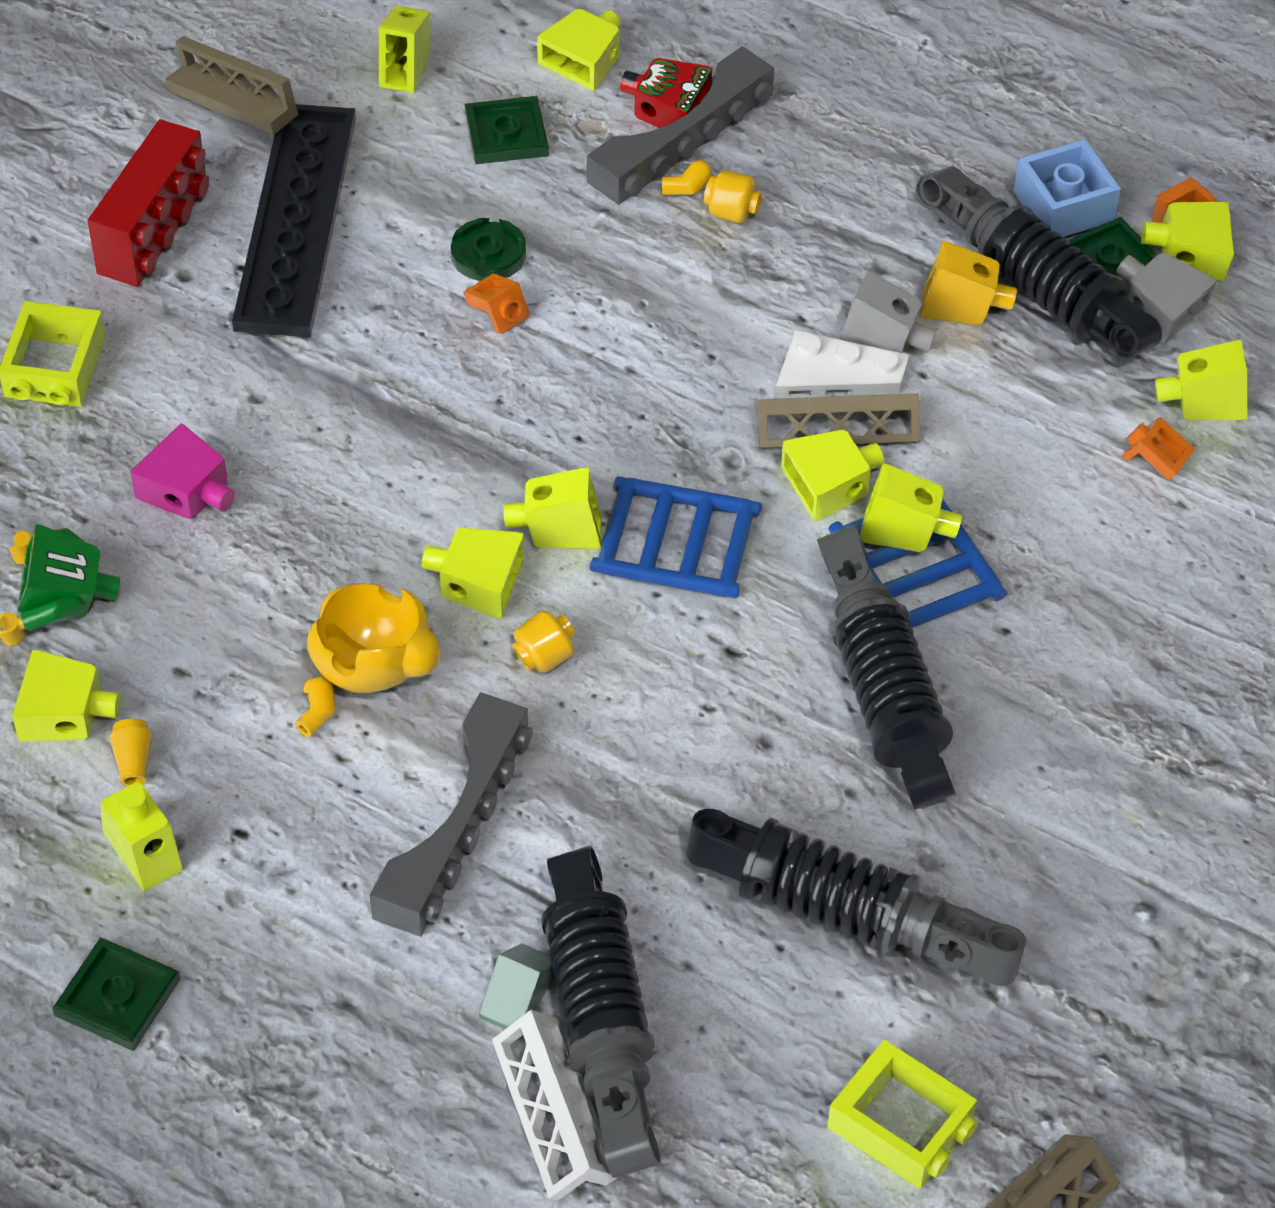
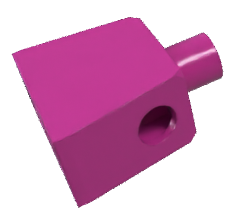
(183, 475)

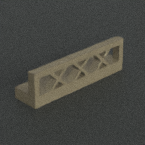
(232, 93)
(836, 404)
(1054, 1171)

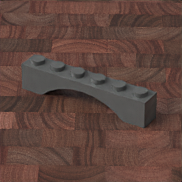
(632, 161)
(415, 881)

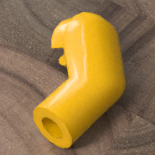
(690, 181)
(321, 708)

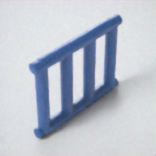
(969, 557)
(686, 577)

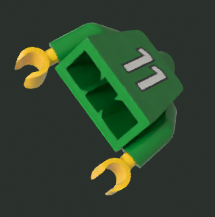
(56, 580)

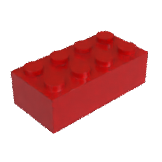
(148, 203)

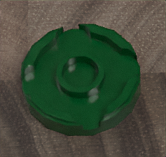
(488, 248)

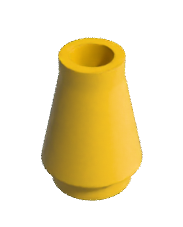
(131, 748)

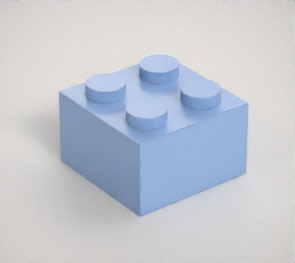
(1067, 188)

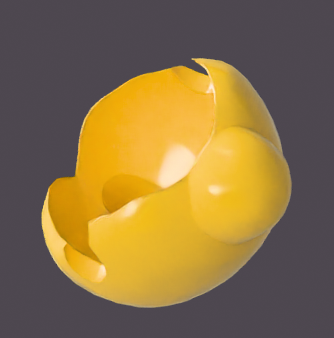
(372, 638)

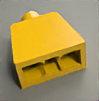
(963, 287)

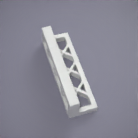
(567, 1100)

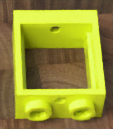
(56, 325)
(849, 1122)

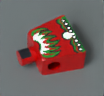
(667, 90)

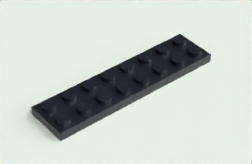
(295, 223)

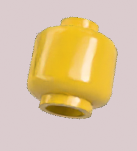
(732, 196)
(544, 641)

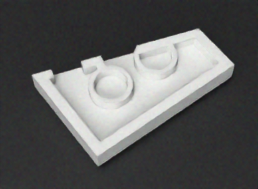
(828, 363)

